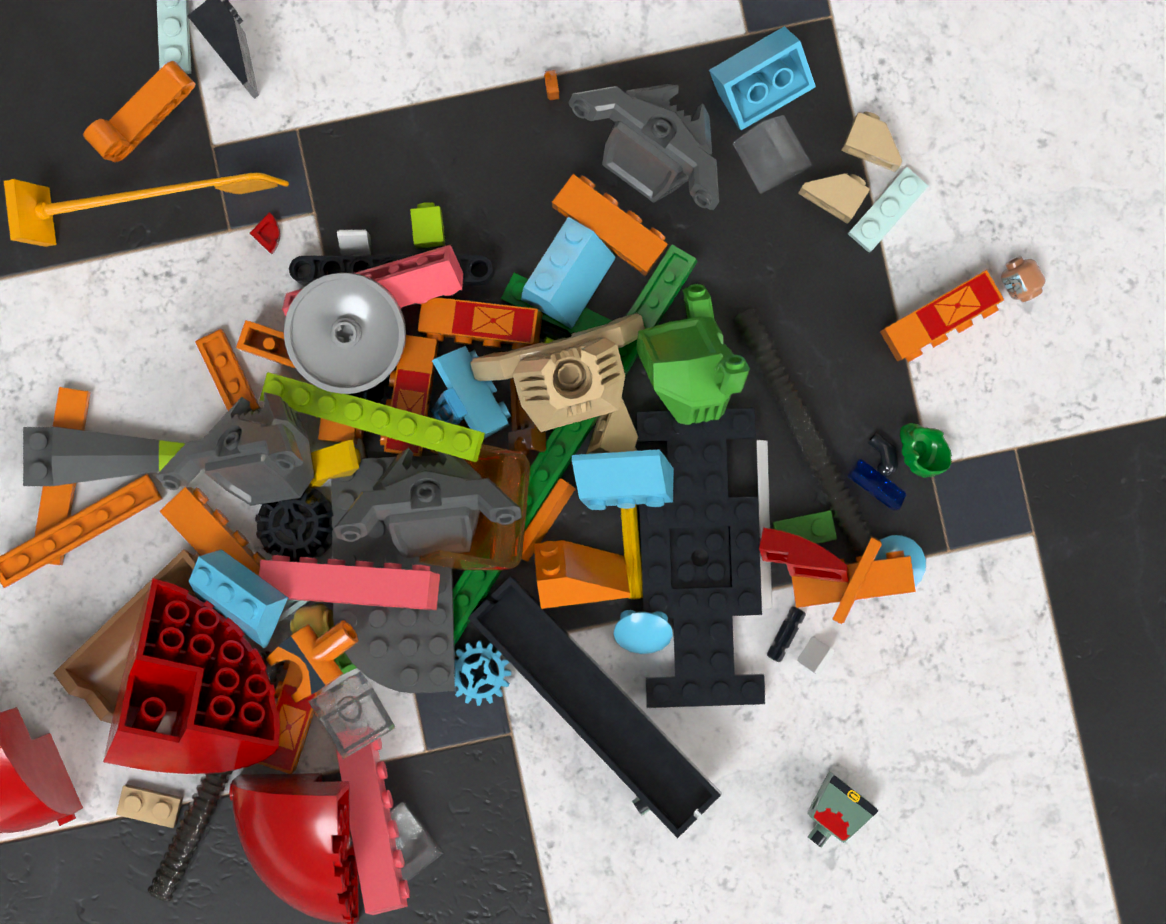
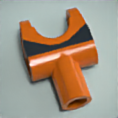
(315, 655)

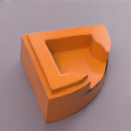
(551, 85)

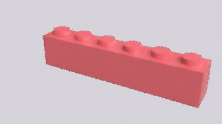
(413, 278)
(353, 584)
(374, 831)

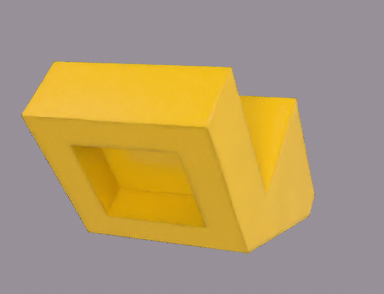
(334, 462)

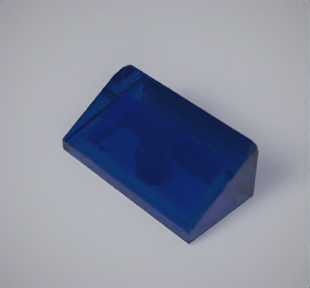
(877, 485)

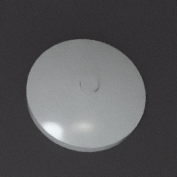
(344, 333)

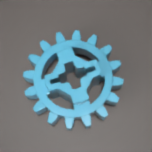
(492, 677)

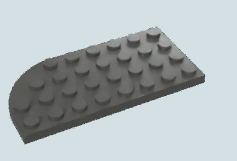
(395, 646)

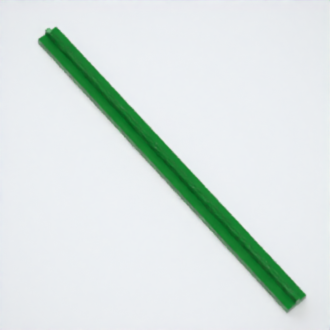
(567, 439)

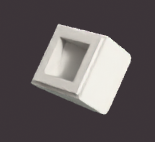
(354, 242)
(815, 656)

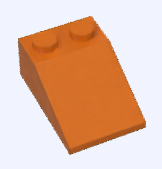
(578, 574)

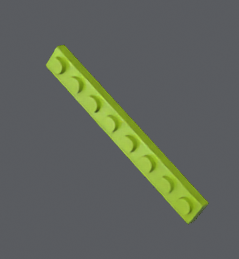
(376, 417)

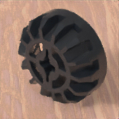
(316, 544)

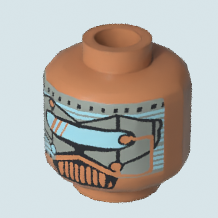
(1023, 279)

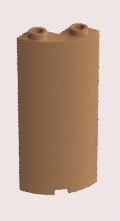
(99, 663)

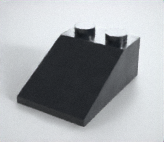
(222, 30)

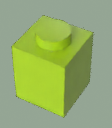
(427, 226)

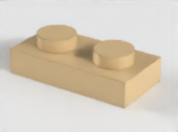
(149, 806)

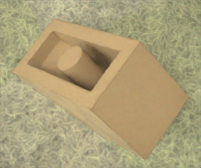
(872, 141)
(837, 194)
(613, 433)

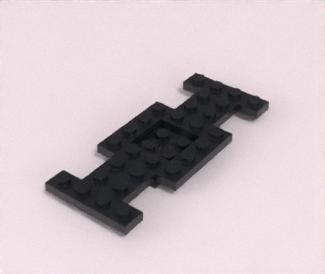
(701, 595)

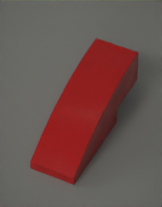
(801, 556)

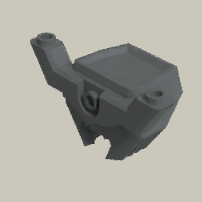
(653, 142)
(249, 454)
(428, 506)

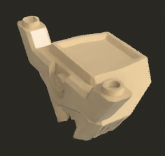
(568, 376)

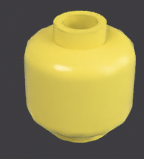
(315, 615)

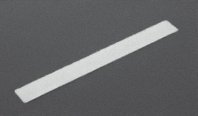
(764, 519)

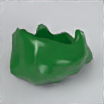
(925, 450)

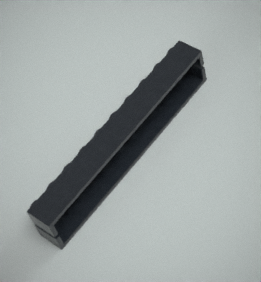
(595, 706)

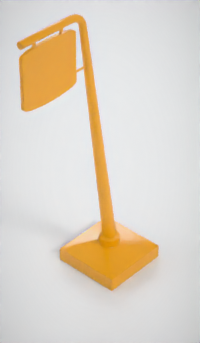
(32, 212)

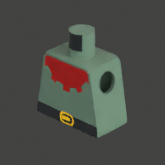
(838, 811)

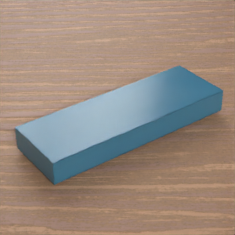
(449, 407)

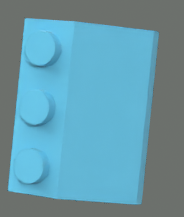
(763, 77)
(568, 273)
(476, 396)
(623, 479)
(238, 595)

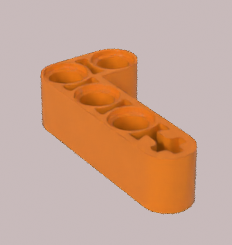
(141, 114)

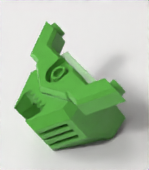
(691, 363)

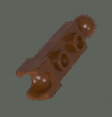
(524, 433)

